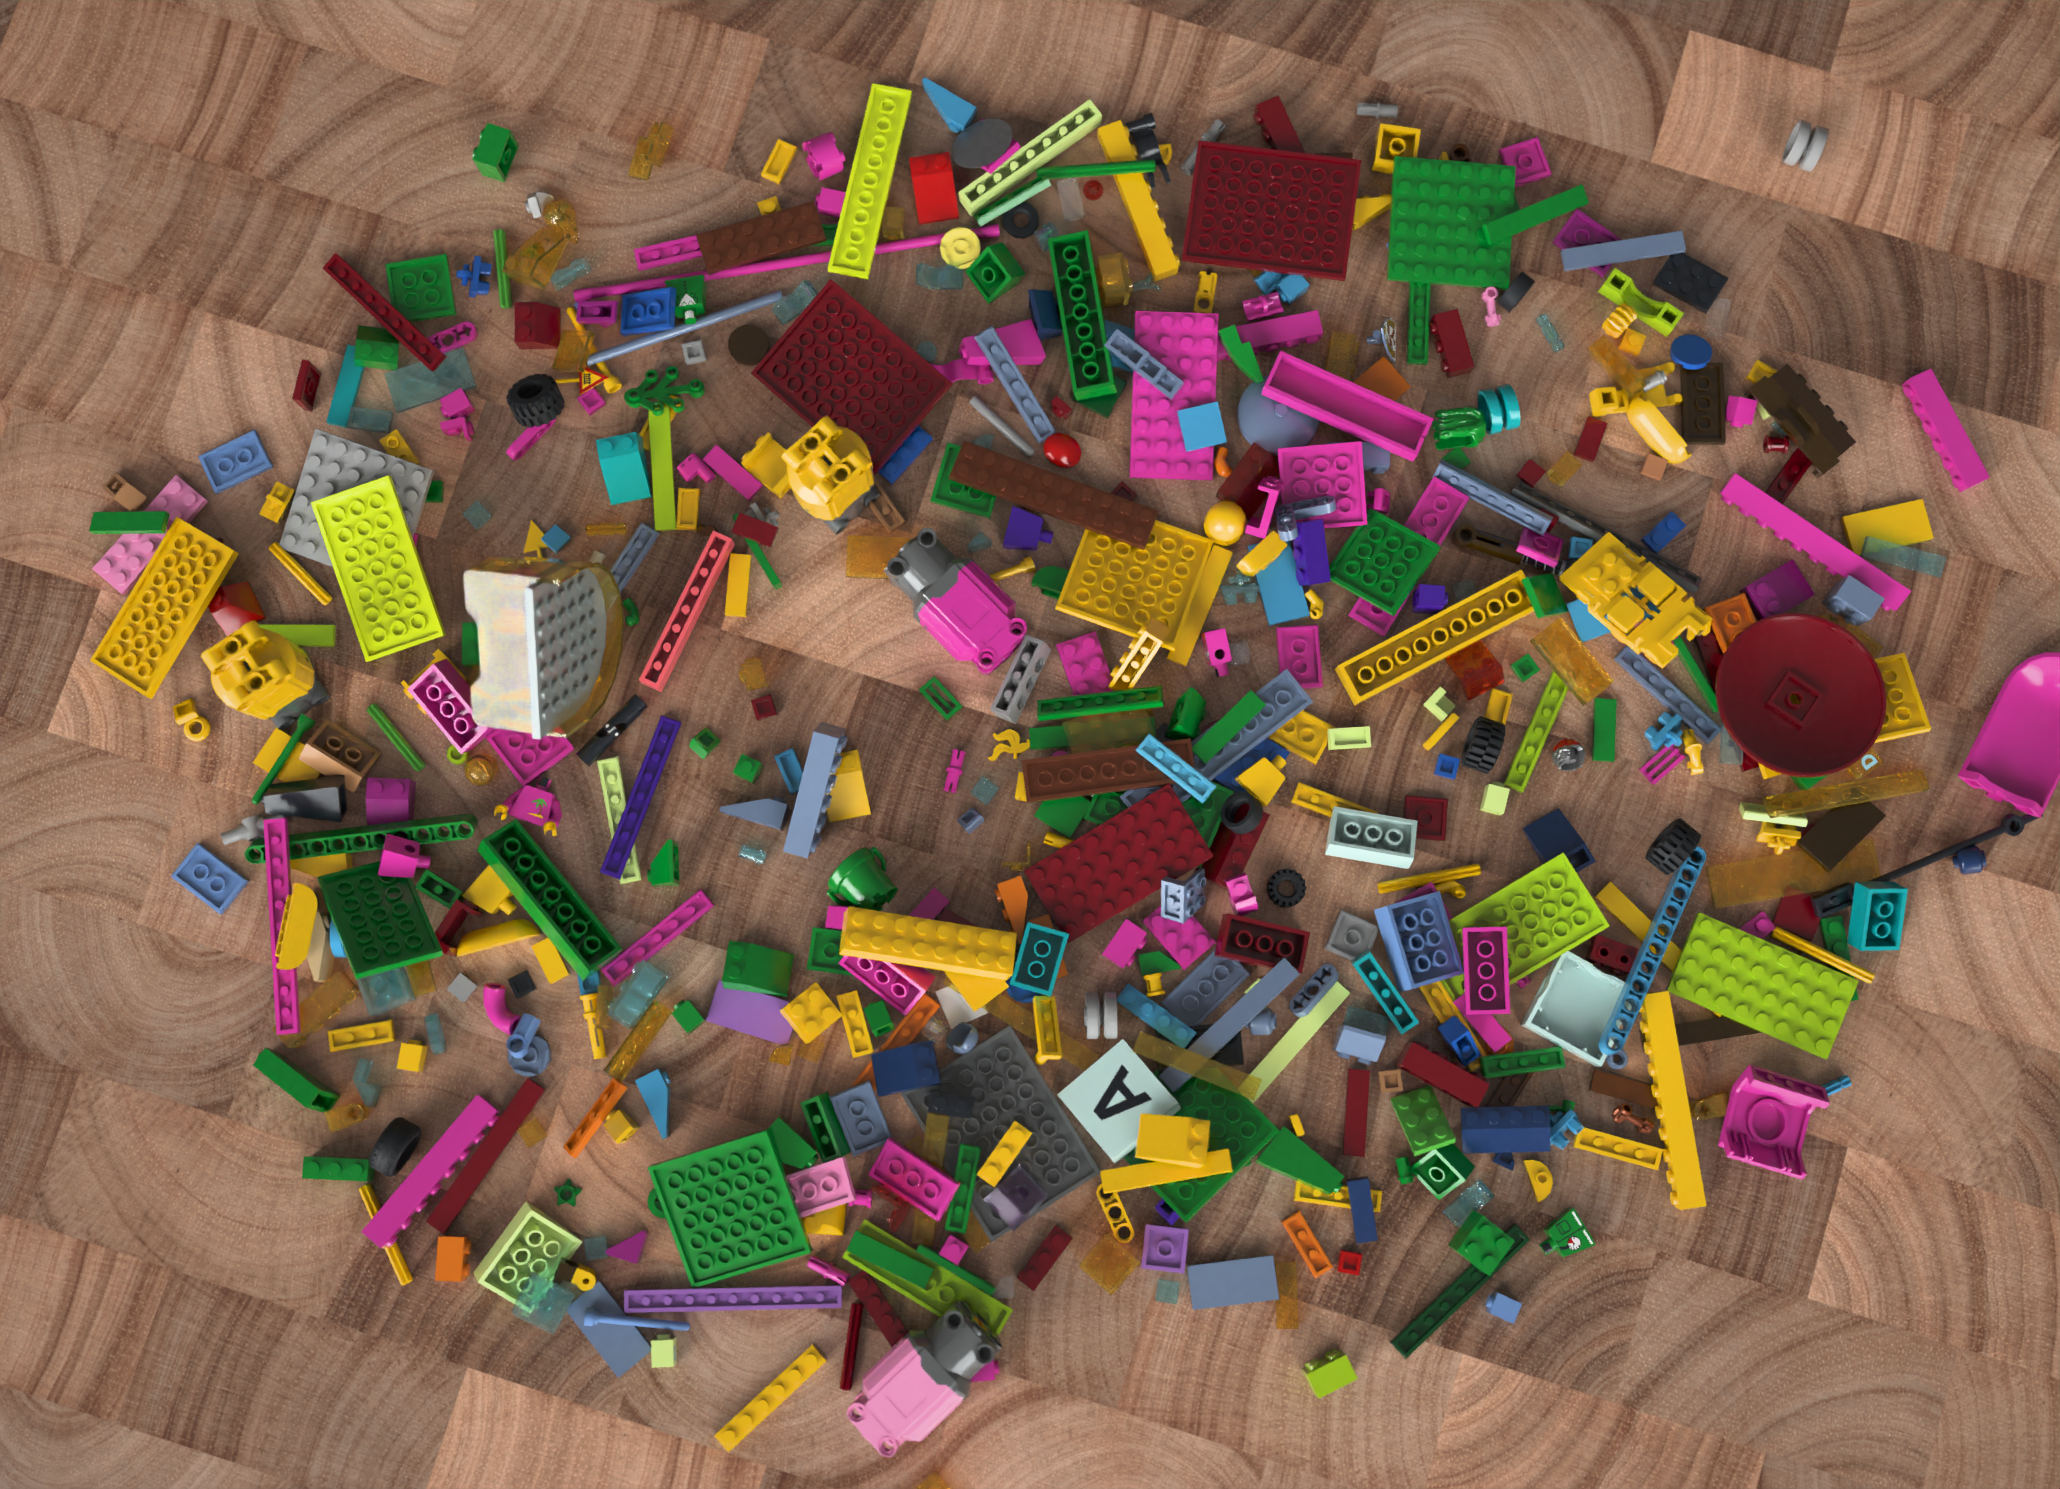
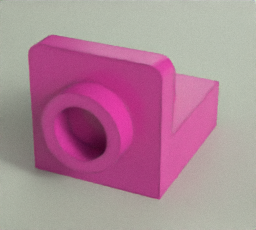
(456, 426)

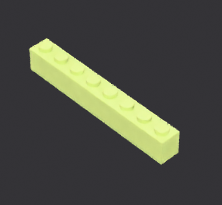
(1031, 157)

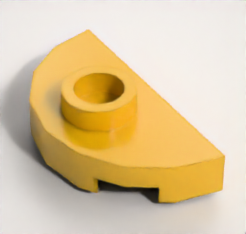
(1539, 1178)

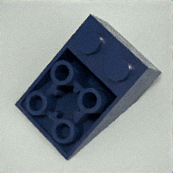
(1556, 835)

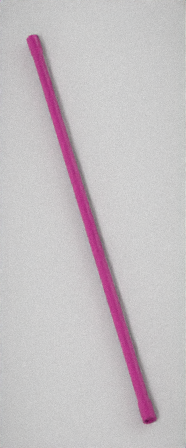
(591, 293)

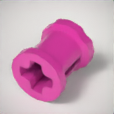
(863, 1197)

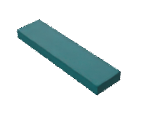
(345, 390)

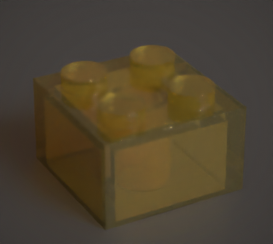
(1114, 280)
(1109, 1263)

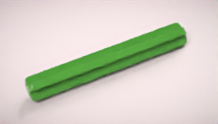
(503, 279)
(396, 737)

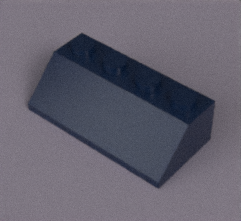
(1505, 1129)

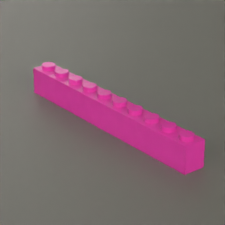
(1811, 539)

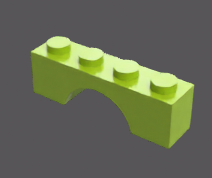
(1658, 315)

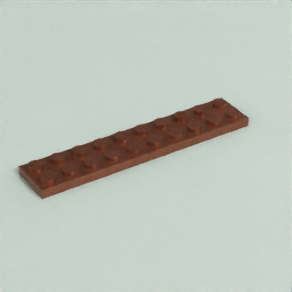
(1053, 495)

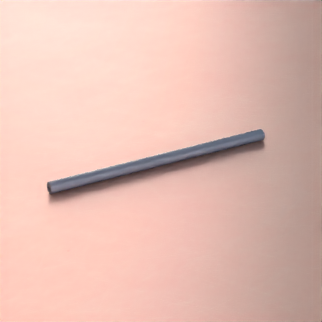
(684, 328)

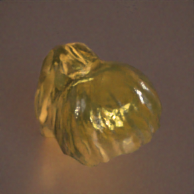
(561, 217)

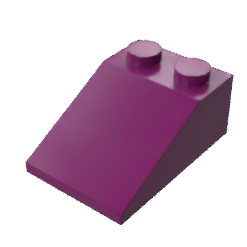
(1777, 591)
(389, 801)

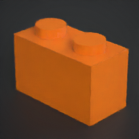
(452, 1258)

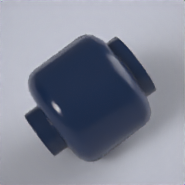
(1969, 860)

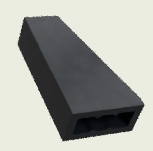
(309, 798)

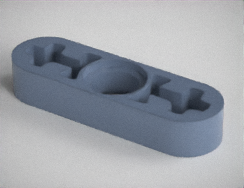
(1314, 999)

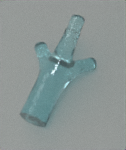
(1145, 284)

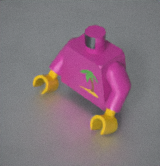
(533, 806)

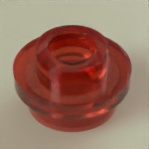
(1093, 184)

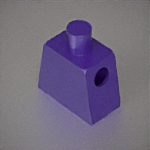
(1025, 531)

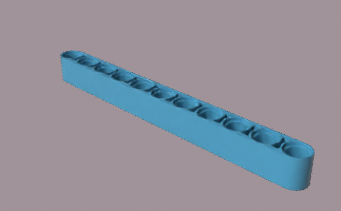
(1649, 959)

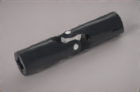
(600, 741)

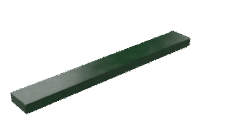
(1451, 1300)

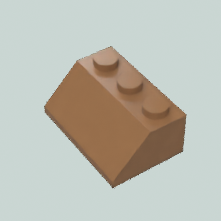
(339, 753)

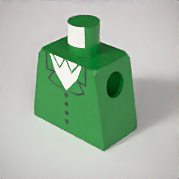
(690, 297)

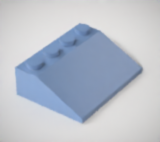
(1419, 941)

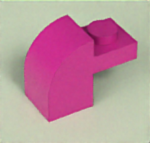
(1241, 895)

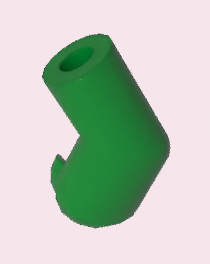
(633, 612)

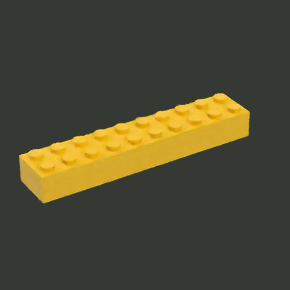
(1435, 638)

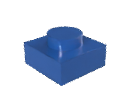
(1446, 766)

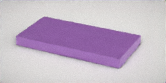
(750, 1013)

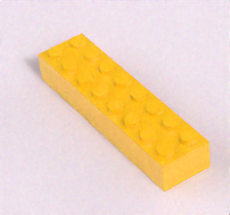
(927, 943)

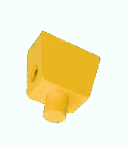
(1263, 778)
(490, 893)

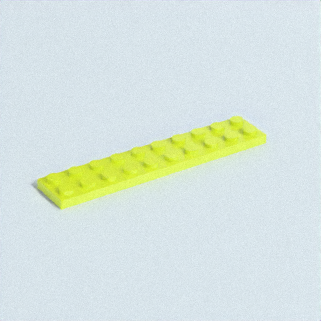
(870, 181)

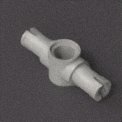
(250, 829)

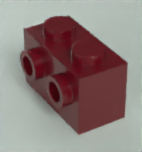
(1611, 954)

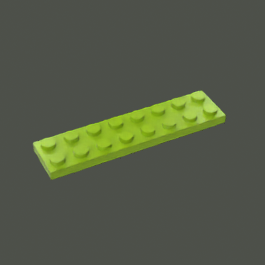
(942, 1287)

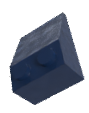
(906, 1068)

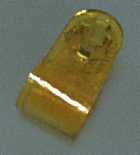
(1713, 1106)
(343, 1117)

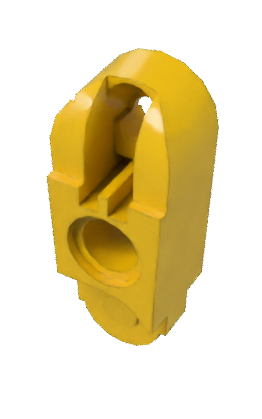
(1262, 555)

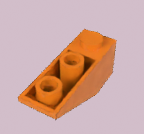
(1015, 901)

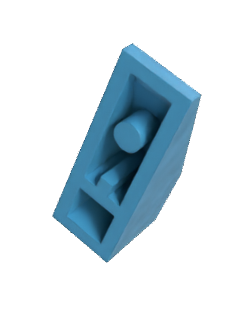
(954, 110)
(656, 1094)

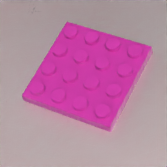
(1326, 471)

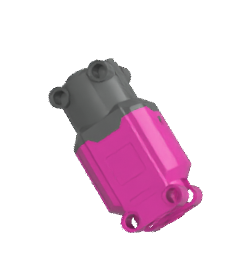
(957, 602)

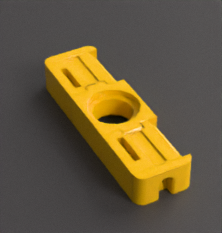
(1205, 291)

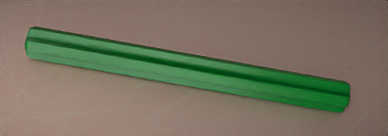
(1097, 169)

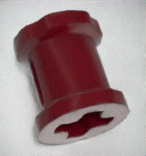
(1768, 444)

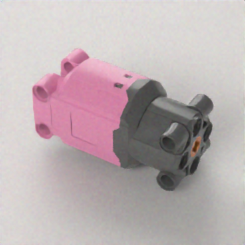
(923, 1378)

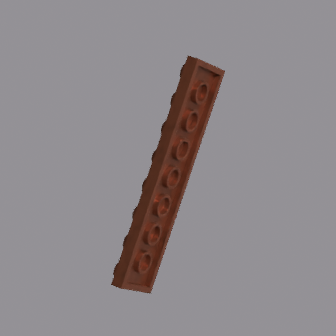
(1096, 772)

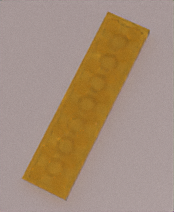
(1787, 875)

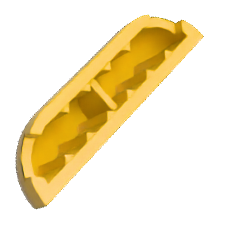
(1656, 430)
(296, 927)
(496, 936)

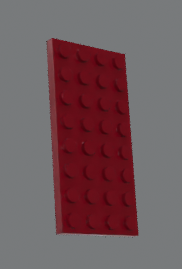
(1118, 863)

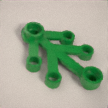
(661, 392)

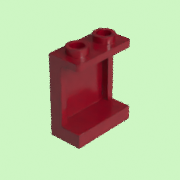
(452, 923)

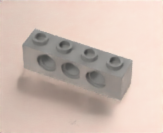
(1020, 679)

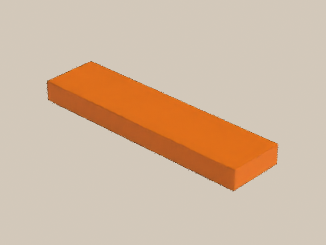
(594, 1117)

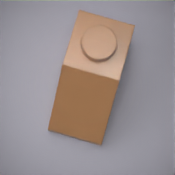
(125, 493)

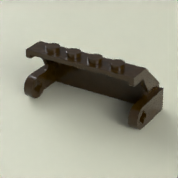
(1803, 417)

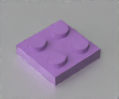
(1164, 1248)

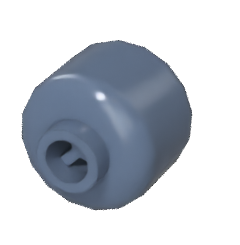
(1263, 1022)

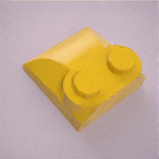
(826, 1221)

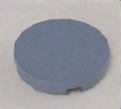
(535, 1060)

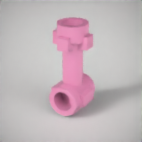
(1489, 297)

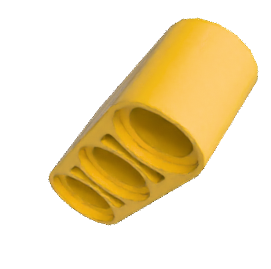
(1118, 1222)

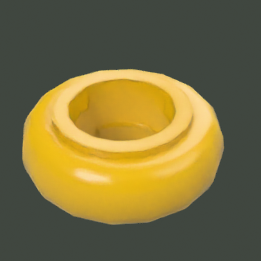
(204, 732)

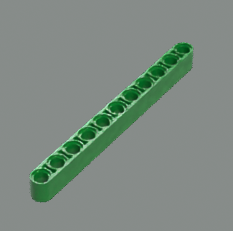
(371, 836)

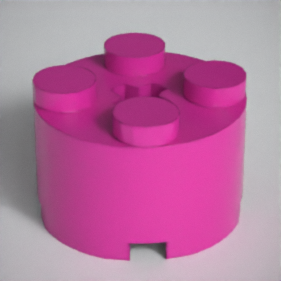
(824, 156)

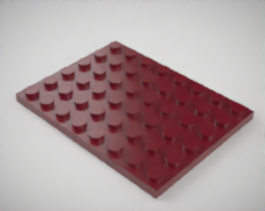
(1271, 210)
(854, 371)

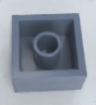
(1852, 601)

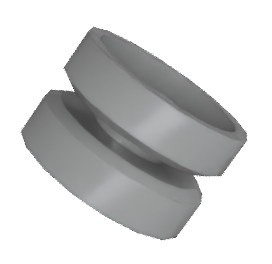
(1805, 145)
(1100, 1015)

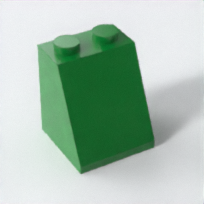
(791, 1145)

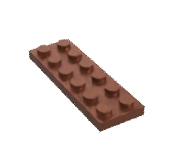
(761, 238)

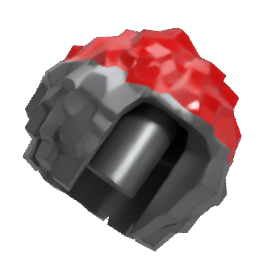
(1568, 755)

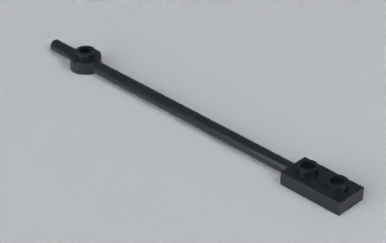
(1842, 895)

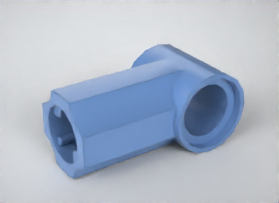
(523, 1033)

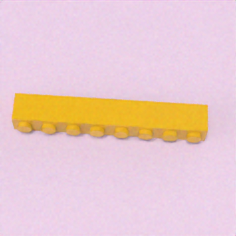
(1139, 204)

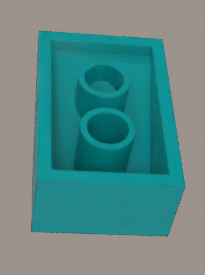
(624, 467)

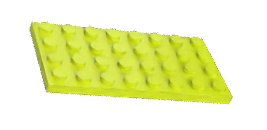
(378, 568)

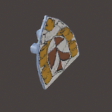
(1387, 336)

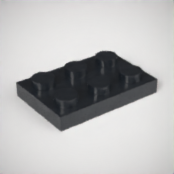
(1690, 281)

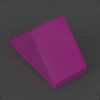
(631, 1248)

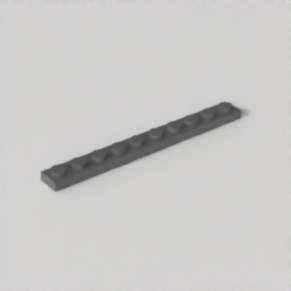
(1595, 531)

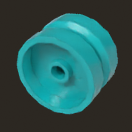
(1499, 408)

